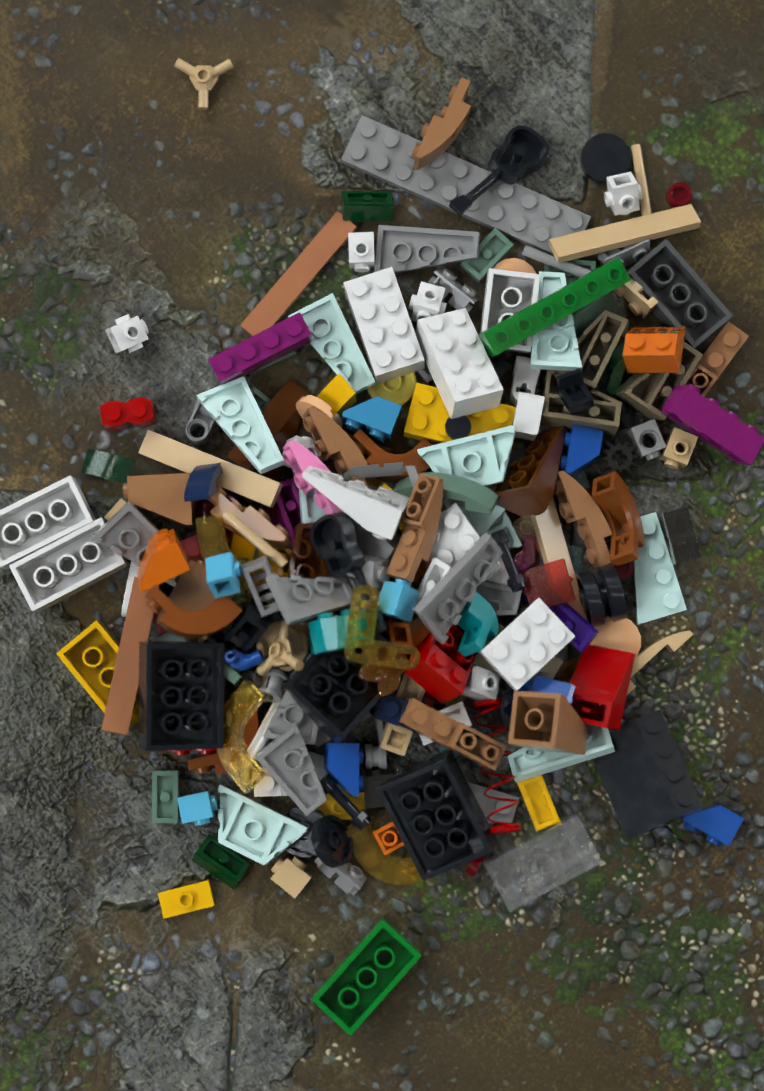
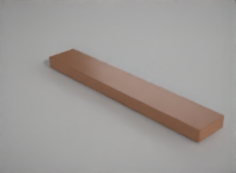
(299, 275)
(126, 671)

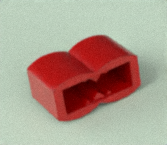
(121, 415)

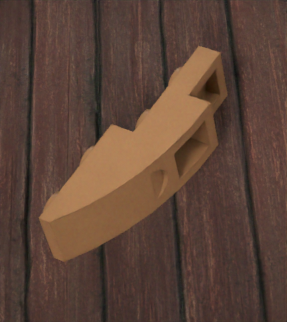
(443, 129)
(717, 357)
(333, 442)
(580, 507)
(256, 520)
(421, 527)
(452, 734)

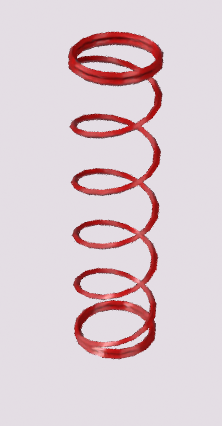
(492, 704)

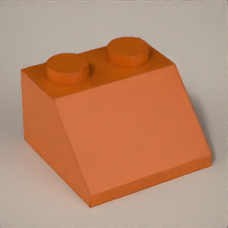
(162, 560)

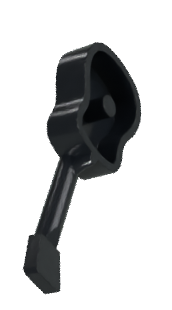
(521, 154)
(336, 543)

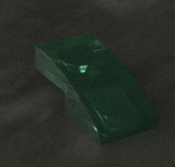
(617, 367)
(107, 466)

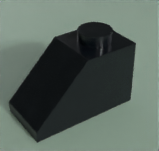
(246, 627)

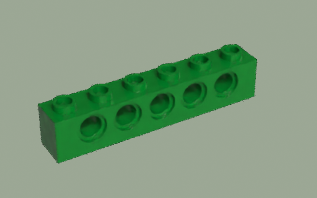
(554, 307)

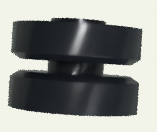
(602, 595)

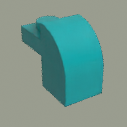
(479, 625)

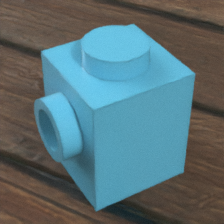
(223, 575)
(398, 600)
(197, 807)

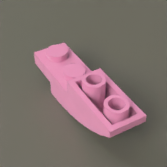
(300, 459)

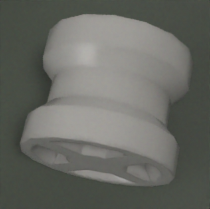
(375, 757)

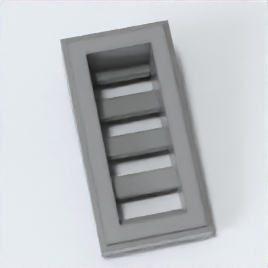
(253, 565)

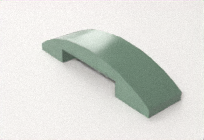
(475, 495)

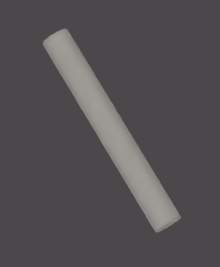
(550, 260)

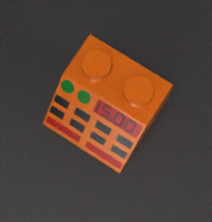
(653, 349)

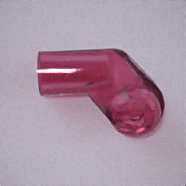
(527, 555)

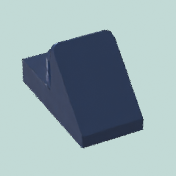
(391, 711)

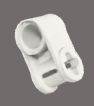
(523, 378)

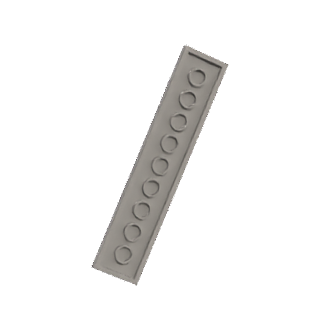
(509, 208)

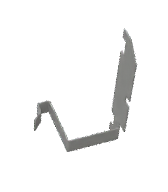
(388, 469)

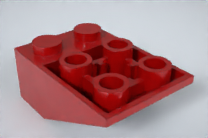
(442, 667)
(602, 686)

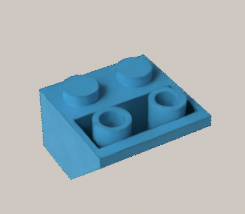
(373, 417)

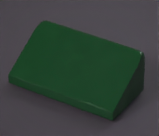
(367, 205)
(221, 861)

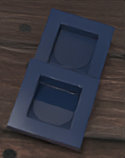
(202, 482)

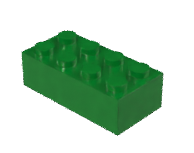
(366, 976)

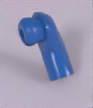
(243, 661)

